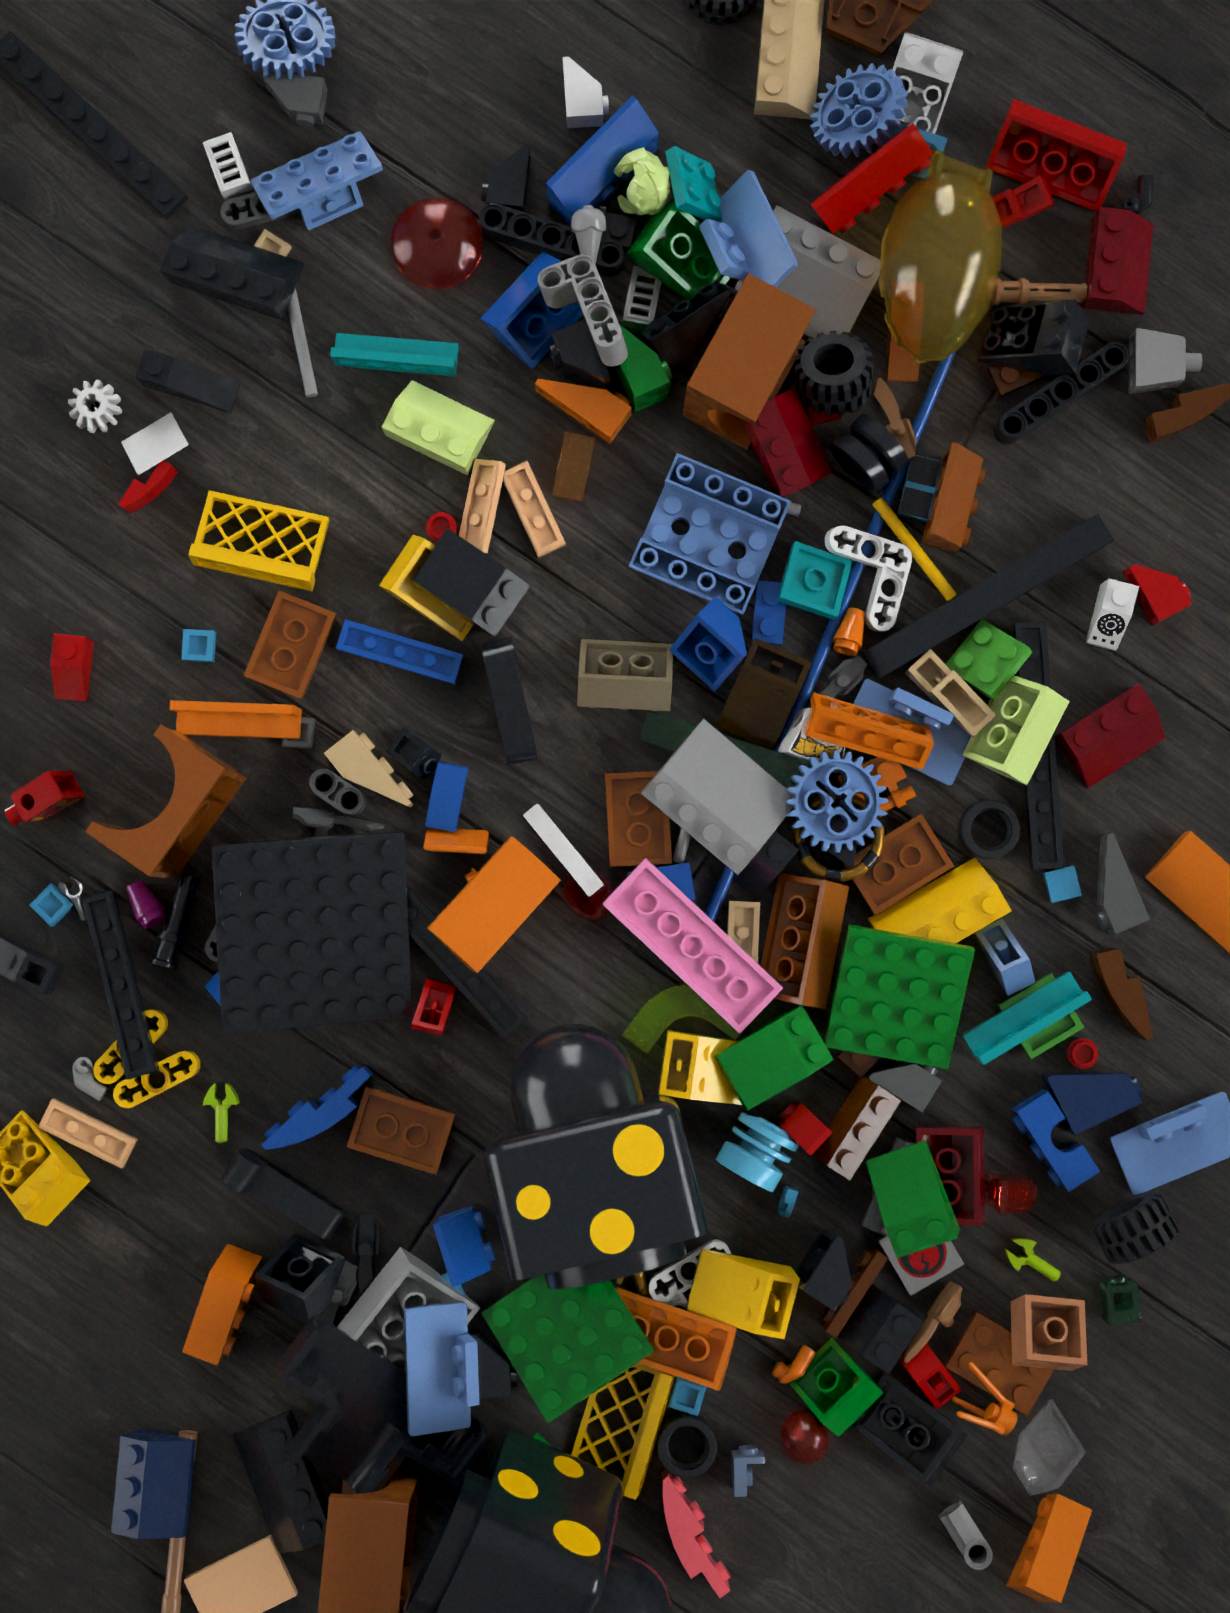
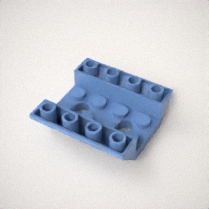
(718, 514)

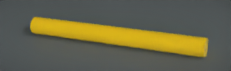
(916, 551)

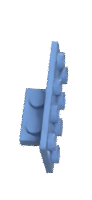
(319, 182)
(748, 235)
(948, 736)
(1174, 1143)
(439, 1368)

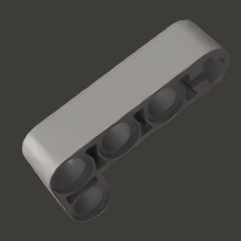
(580, 281)

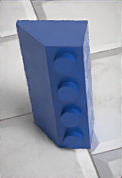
(590, 172)

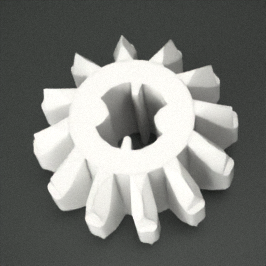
(102, 415)

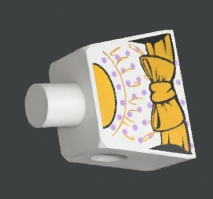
(803, 747)

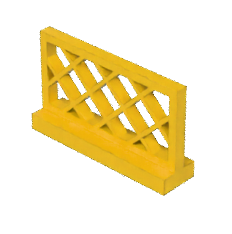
(252, 565)
(647, 1432)

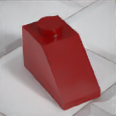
(1158, 592)
(71, 666)
(803, 1127)
(932, 1377)

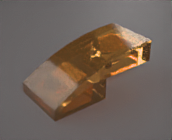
(573, 466)

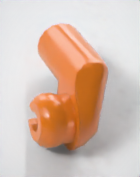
(796, 1368)

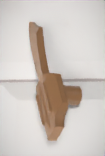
(900, 429)
(941, 1311)

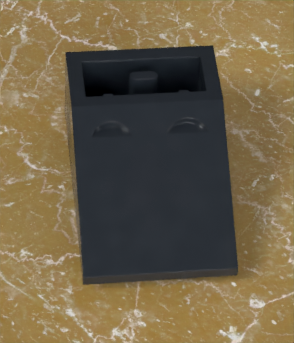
(1035, 337)

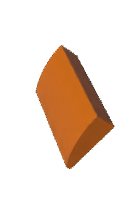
(1197, 885)
(493, 904)
(682, 1340)

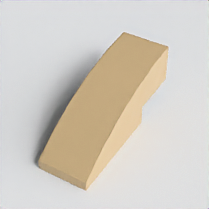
(950, 693)

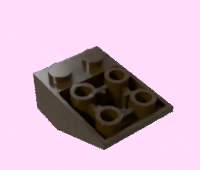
(763, 694)

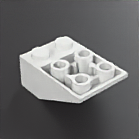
(927, 76)

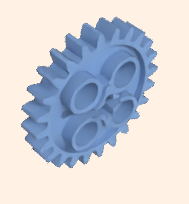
(266, 46)
(859, 110)
(817, 822)

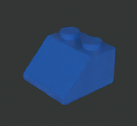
(712, 644)
(463, 1244)

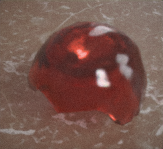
(582, 904)
(804, 1437)

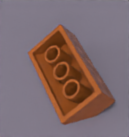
(804, 937)

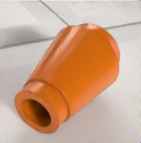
(849, 635)

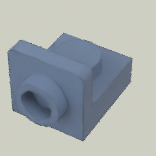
(742, 1473)

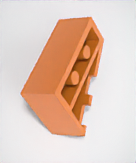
(221, 1305)
(1050, 1549)

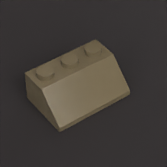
(625, 675)

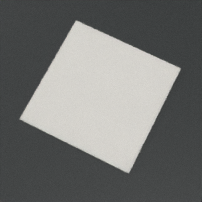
(154, 443)

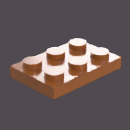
(290, 645)
(634, 823)
(906, 863)
(401, 1130)
(990, 1349)

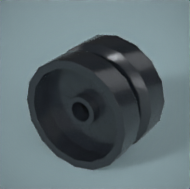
(869, 453)

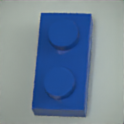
(768, 614)

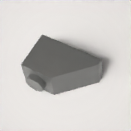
(300, 97)
(908, 1082)

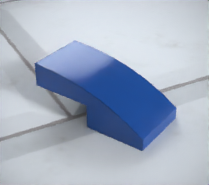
(446, 796)

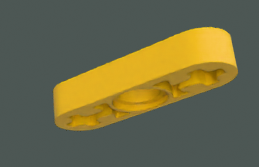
(108, 1056)
(181, 1076)

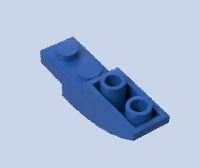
(310, 1119)

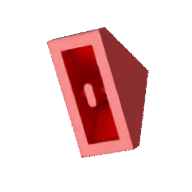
(434, 1007)

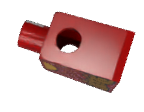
(44, 797)

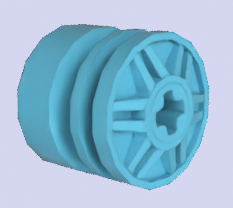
(757, 1151)

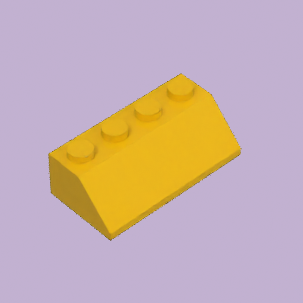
(947, 907)

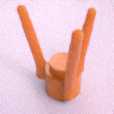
(997, 1416)

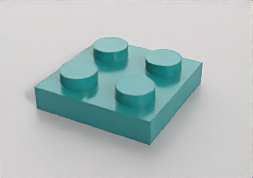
(693, 184)
(814, 580)

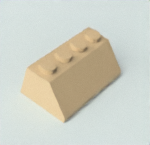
(789, 58)

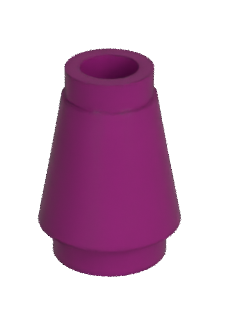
(145, 905)

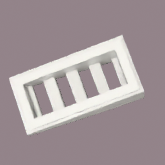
(236, 186)

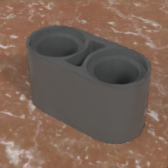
(338, 791)

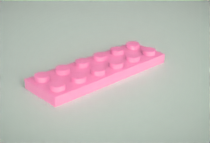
(692, 945)

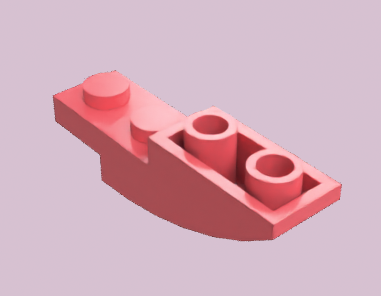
(684, 1525)

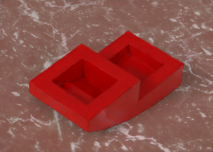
(1023, 201)
(141, 494)

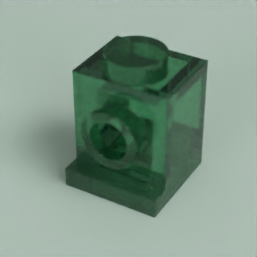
(1128, 1308)

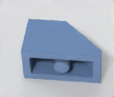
(1005, 957)

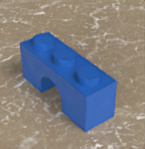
(1037, 1118)

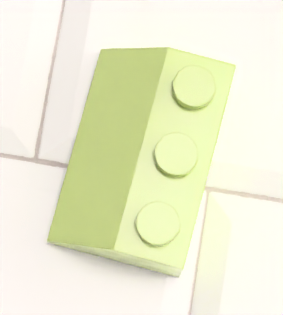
(437, 427)
(1019, 731)

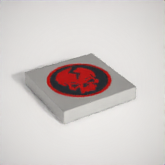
(924, 1266)

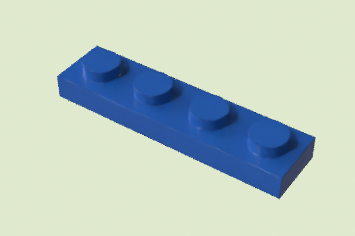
(400, 652)

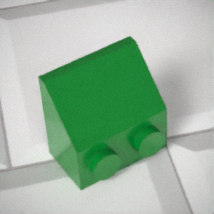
(836, 1388)

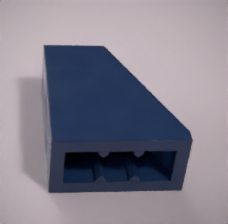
(1092, 1096)

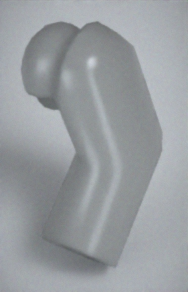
(85, 1079)

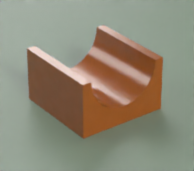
(746, 360)
(199, 798)
(370, 1547)

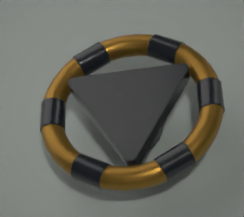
(844, 856)

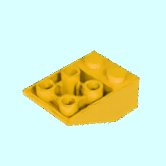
(692, 1070)
(37, 1171)
(744, 1293)

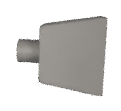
(1158, 361)

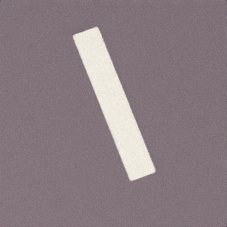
(563, 850)

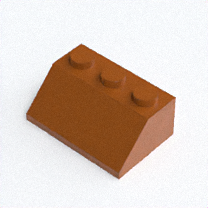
(954, 499)

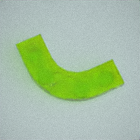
(666, 1008)

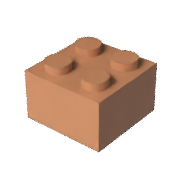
(1048, 1332)

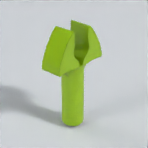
(221, 1110)
(1031, 1259)

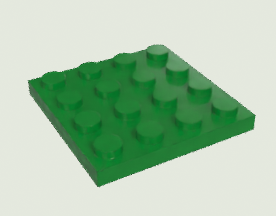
(898, 996)
(566, 1340)

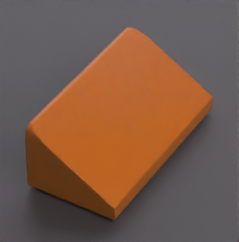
(457, 842)

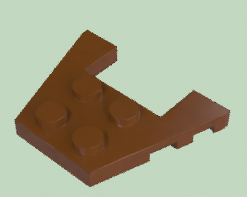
(872, 23)

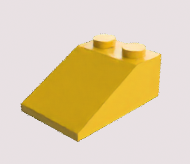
(400, 585)

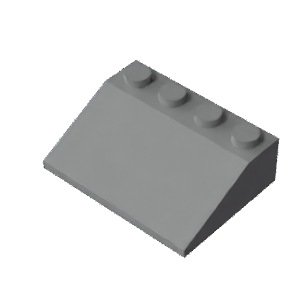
(828, 275)
(719, 796)
(401, 1284)

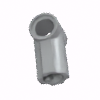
(966, 1534)

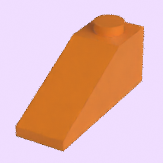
(590, 406)

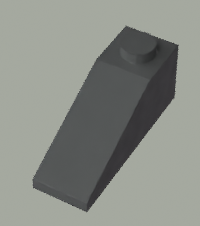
(1117, 895)

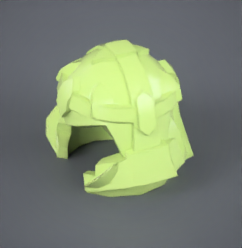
(650, 186)

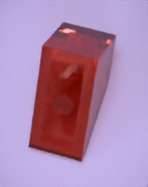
(1011, 1193)

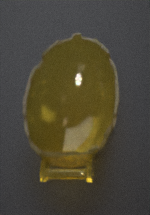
(941, 259)

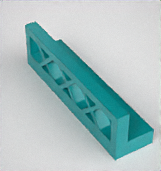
(395, 354)
(1025, 1018)

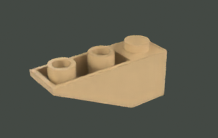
(359, 765)

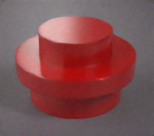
(438, 524)
(1082, 1053)

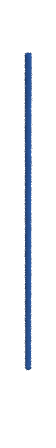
(853, 579)

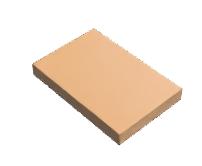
(243, 1581)

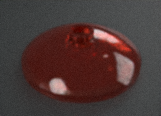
(440, 261)

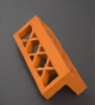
(237, 719)
(869, 731)

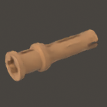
(1024, 292)

